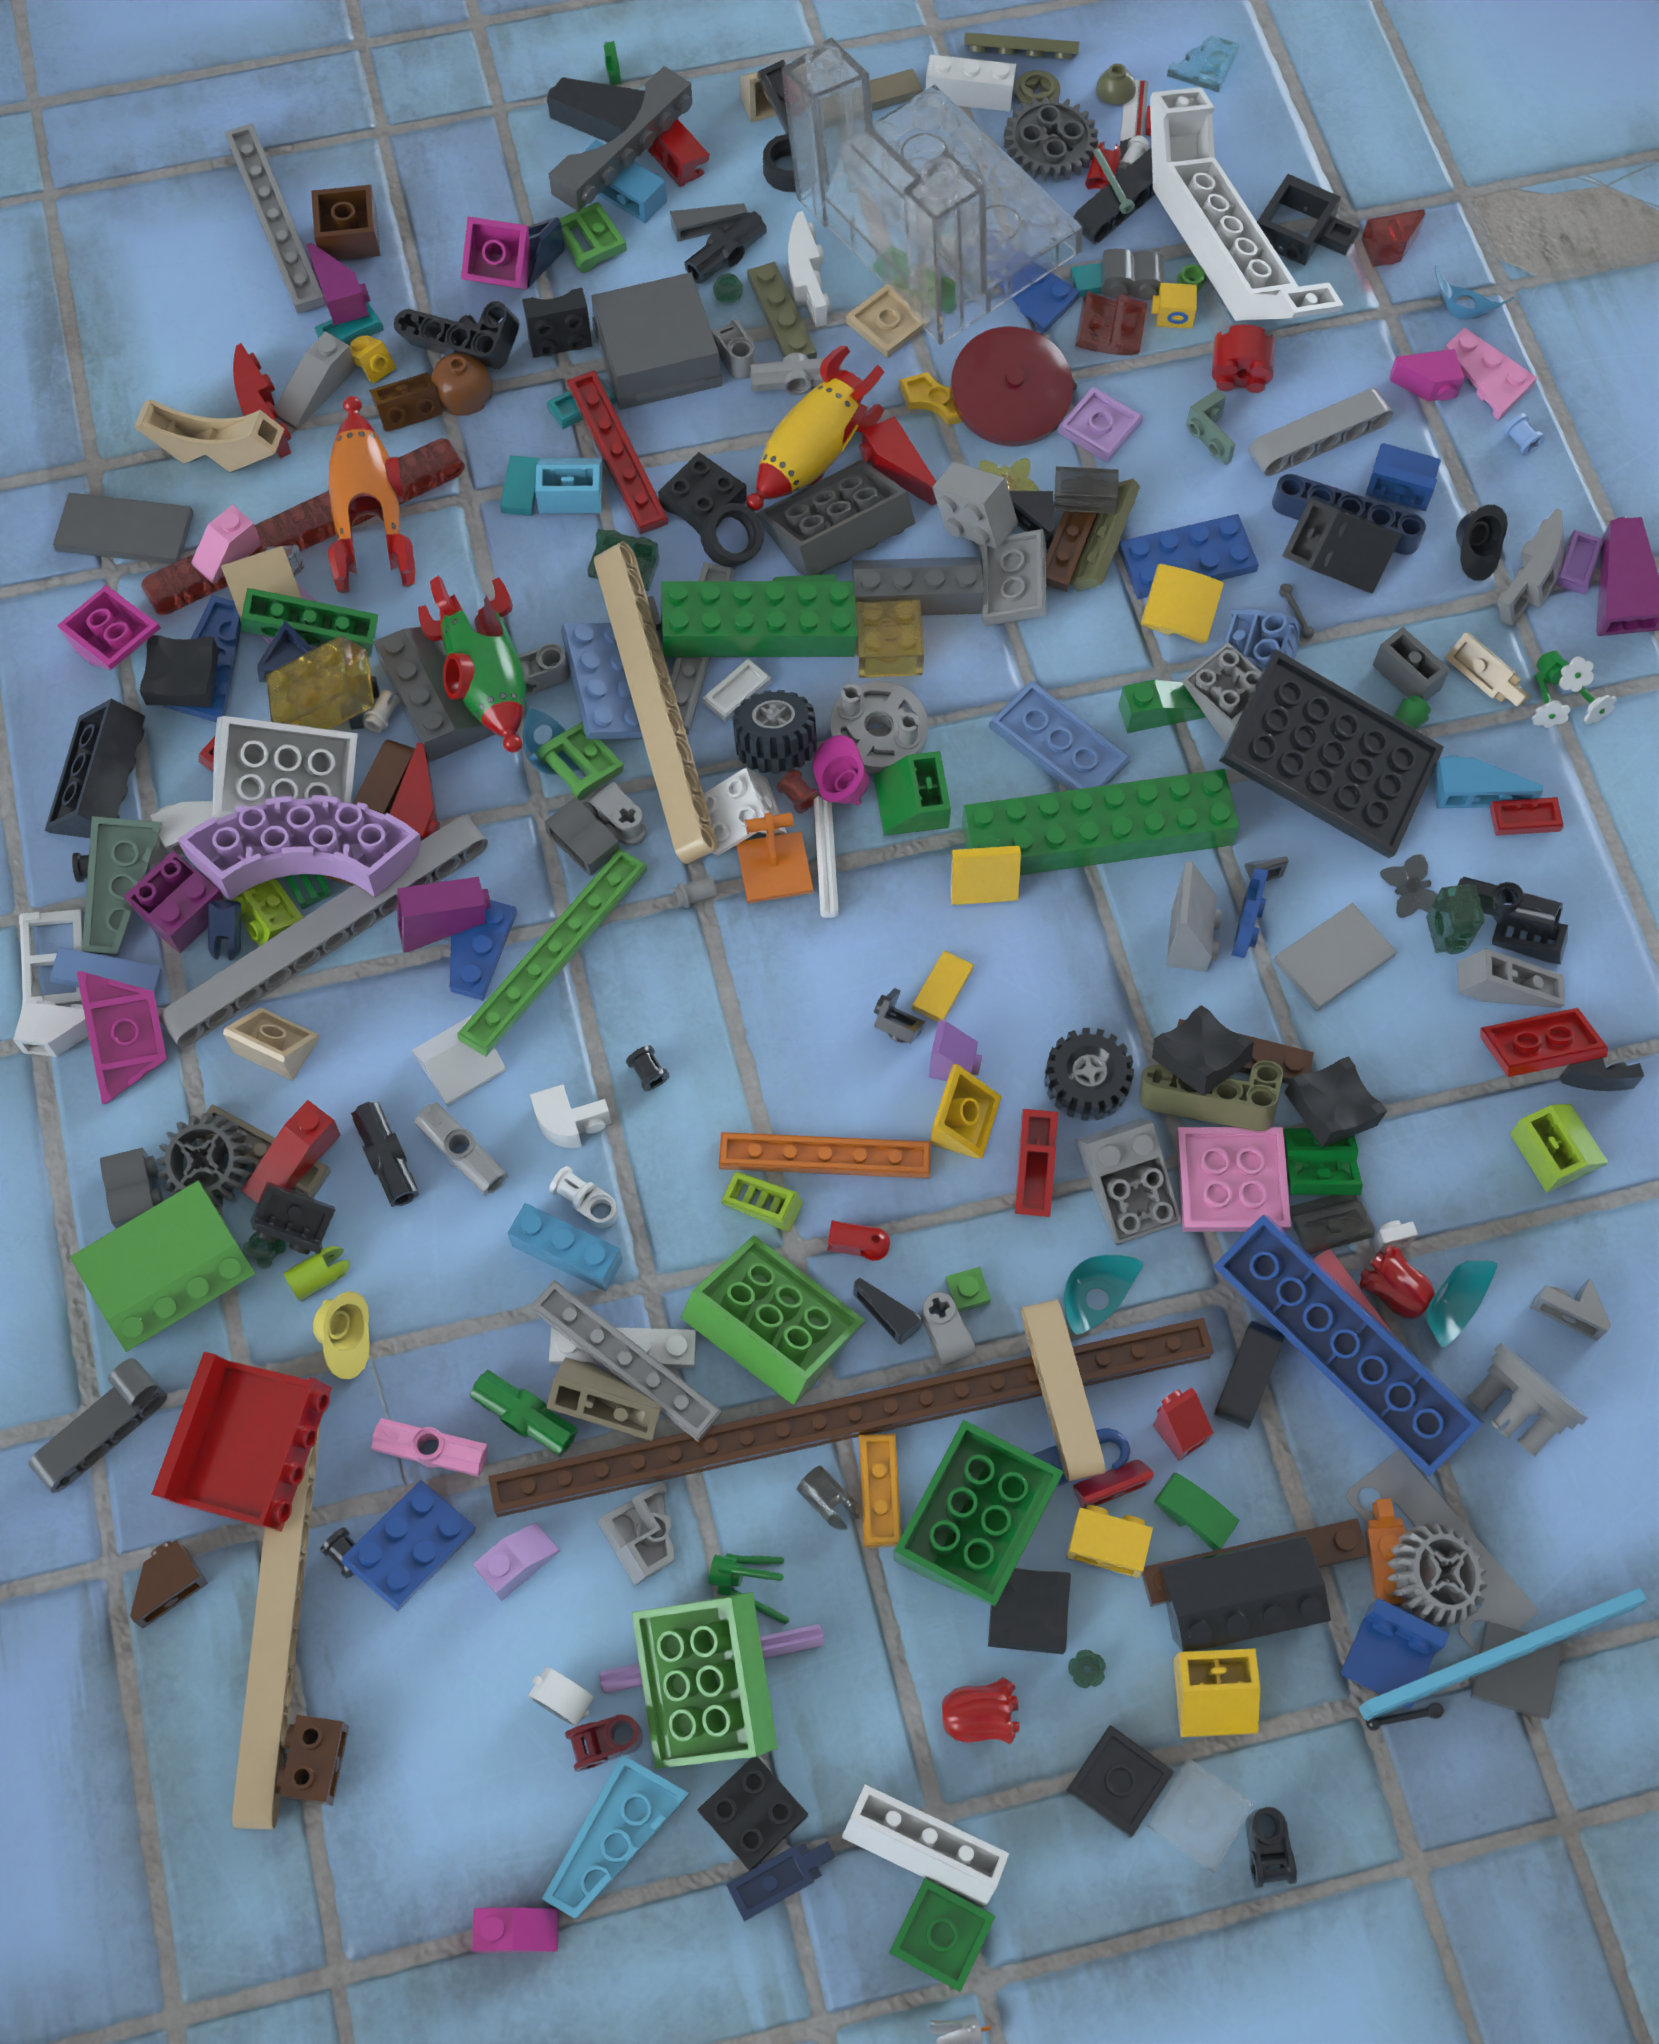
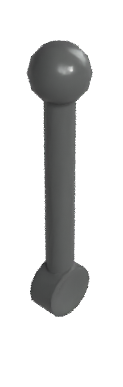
(1286, 591)

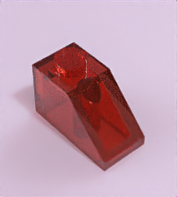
(1391, 236)

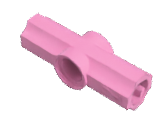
(407, 1440)

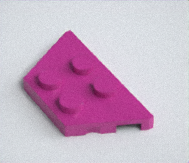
(121, 1032)

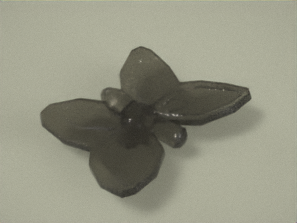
(1410, 885)

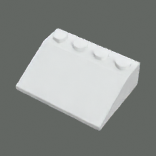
(276, 760)

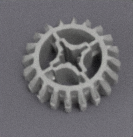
(1451, 1577)

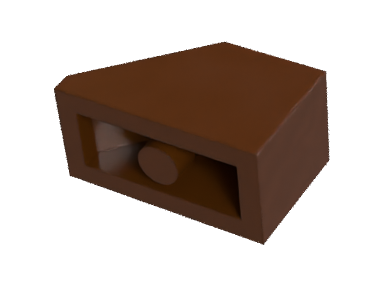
(165, 1582)

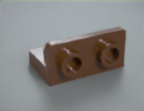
(406, 402)

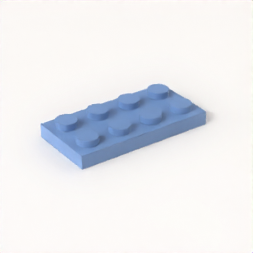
(600, 682)

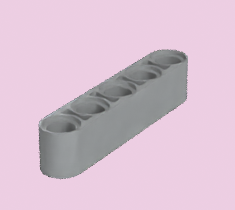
(1320, 432)

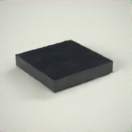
(1120, 1781)

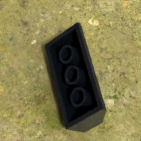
(96, 768)
(1244, 1594)

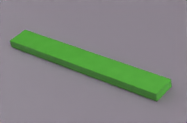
(551, 953)

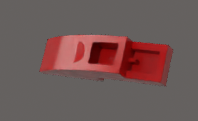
(255, 392)

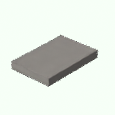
(1014, 579)
(1334, 956)

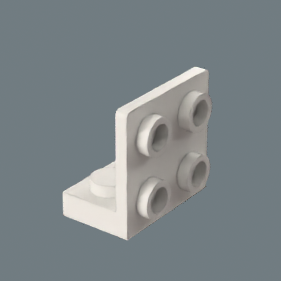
(736, 799)

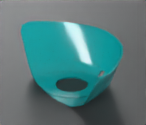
(1106, 1272)
(1464, 1295)

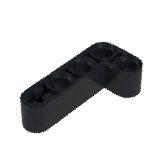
(453, 333)

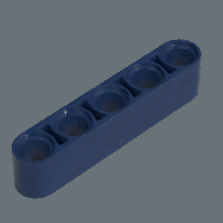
(1294, 492)

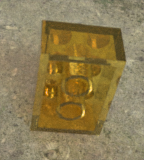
(321, 686)

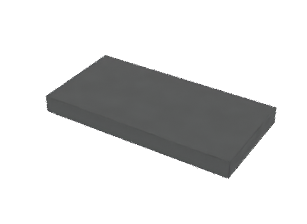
(123, 528)

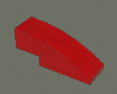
(1036, 1162)

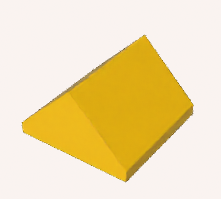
(965, 1114)

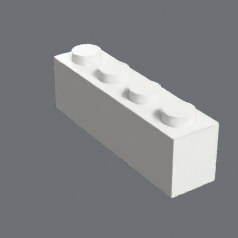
(925, 1845)

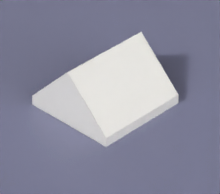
(455, 1066)

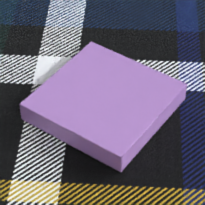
(1100, 424)

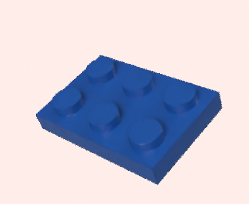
(408, 1545)

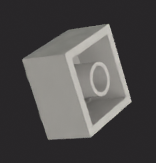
(975, 505)

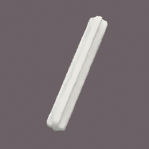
(826, 858)

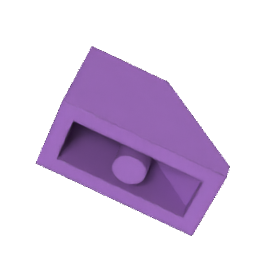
(950, 1048)

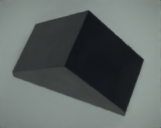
(1035, 511)

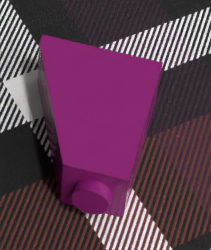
(439, 910)

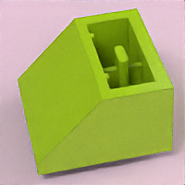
(1557, 1146)

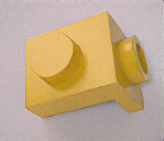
(372, 357)

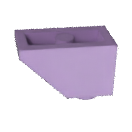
(515, 1559)

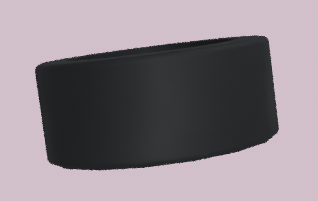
(775, 176)
(753, 528)

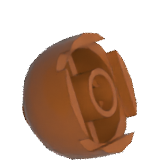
(462, 383)

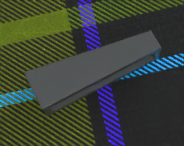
(703, 221)

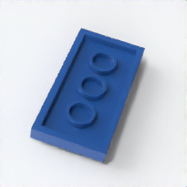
(1208, 548)

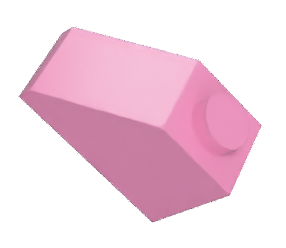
(225, 540)

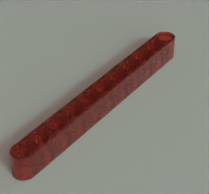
(301, 526)

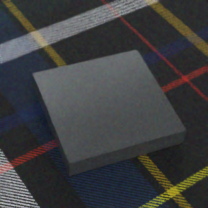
(1522, 1684)

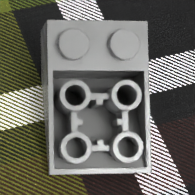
(1223, 688)
(1130, 1179)

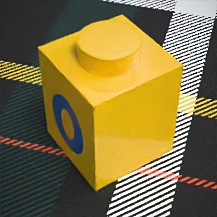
(1175, 305)

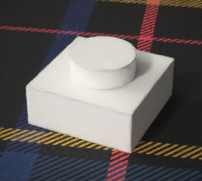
(1395, 1234)

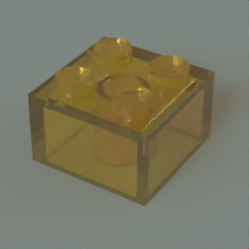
(889, 638)

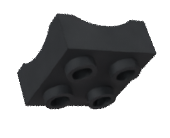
(557, 323)
(700, 490)
(179, 671)
(1202, 1051)
(1334, 1102)
(1032, 1612)
(752, 1812)

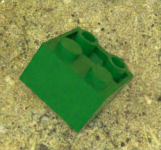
(913, 795)

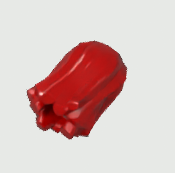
(1398, 1283)
(981, 1712)

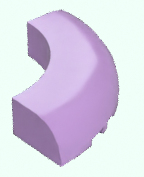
(301, 838)

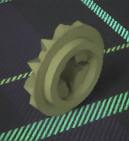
(1029, 82)

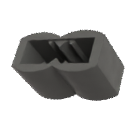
(1131, 273)
(582, 835)
(129, 1184)

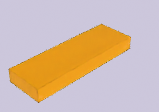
(879, 1490)

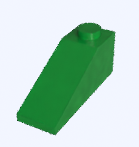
(1156, 705)

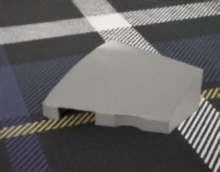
(641, 1533)

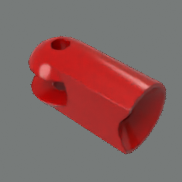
(1096, 177)
(858, 1240)

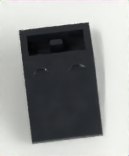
(1341, 544)

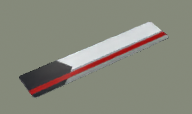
(1134, 116)

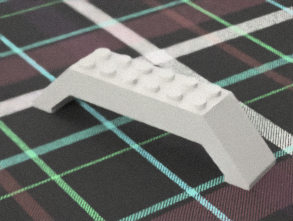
(1216, 219)

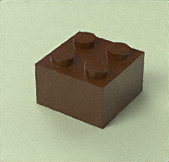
(346, 222)

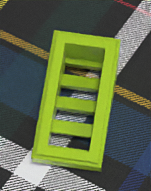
(777, 1215)

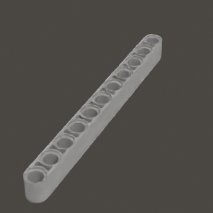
(314, 937)

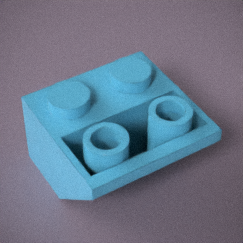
(569, 485)

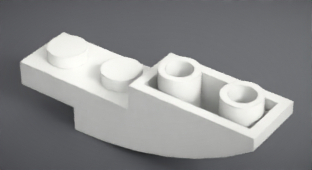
(804, 270)

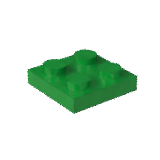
(942, 1935)

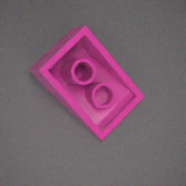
(107, 628)

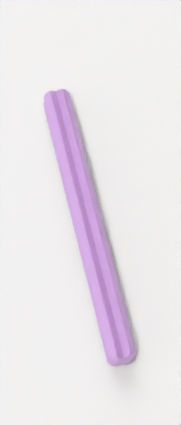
(772, 1646)

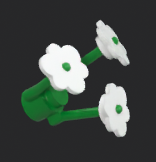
(1571, 676)

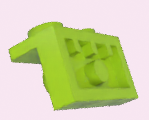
(267, 911)

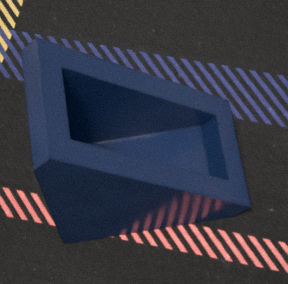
(545, 246)
(283, 649)

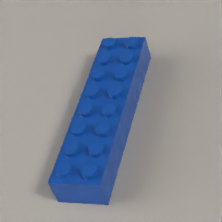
(1348, 1344)

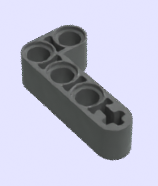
(100, 1427)

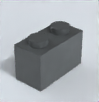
(1410, 665)

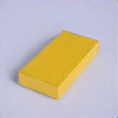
(942, 987)

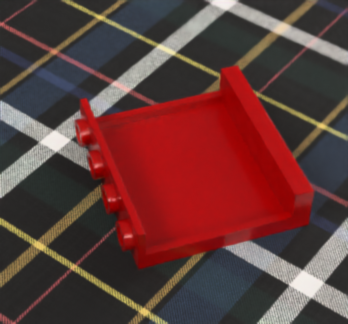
(242, 1442)

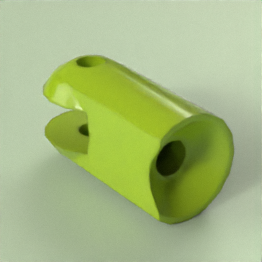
(314, 1274)

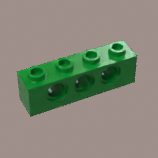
(312, 620)

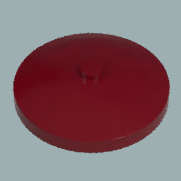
(1011, 386)

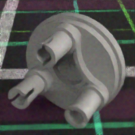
(1530, 1395)

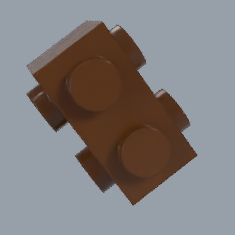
(318, 1760)

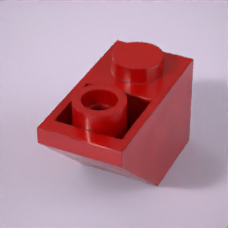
(1183, 1423)

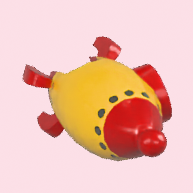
(815, 431)

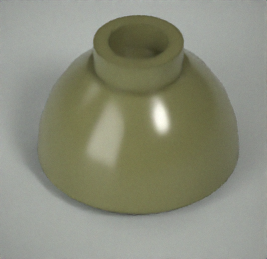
(1116, 85)

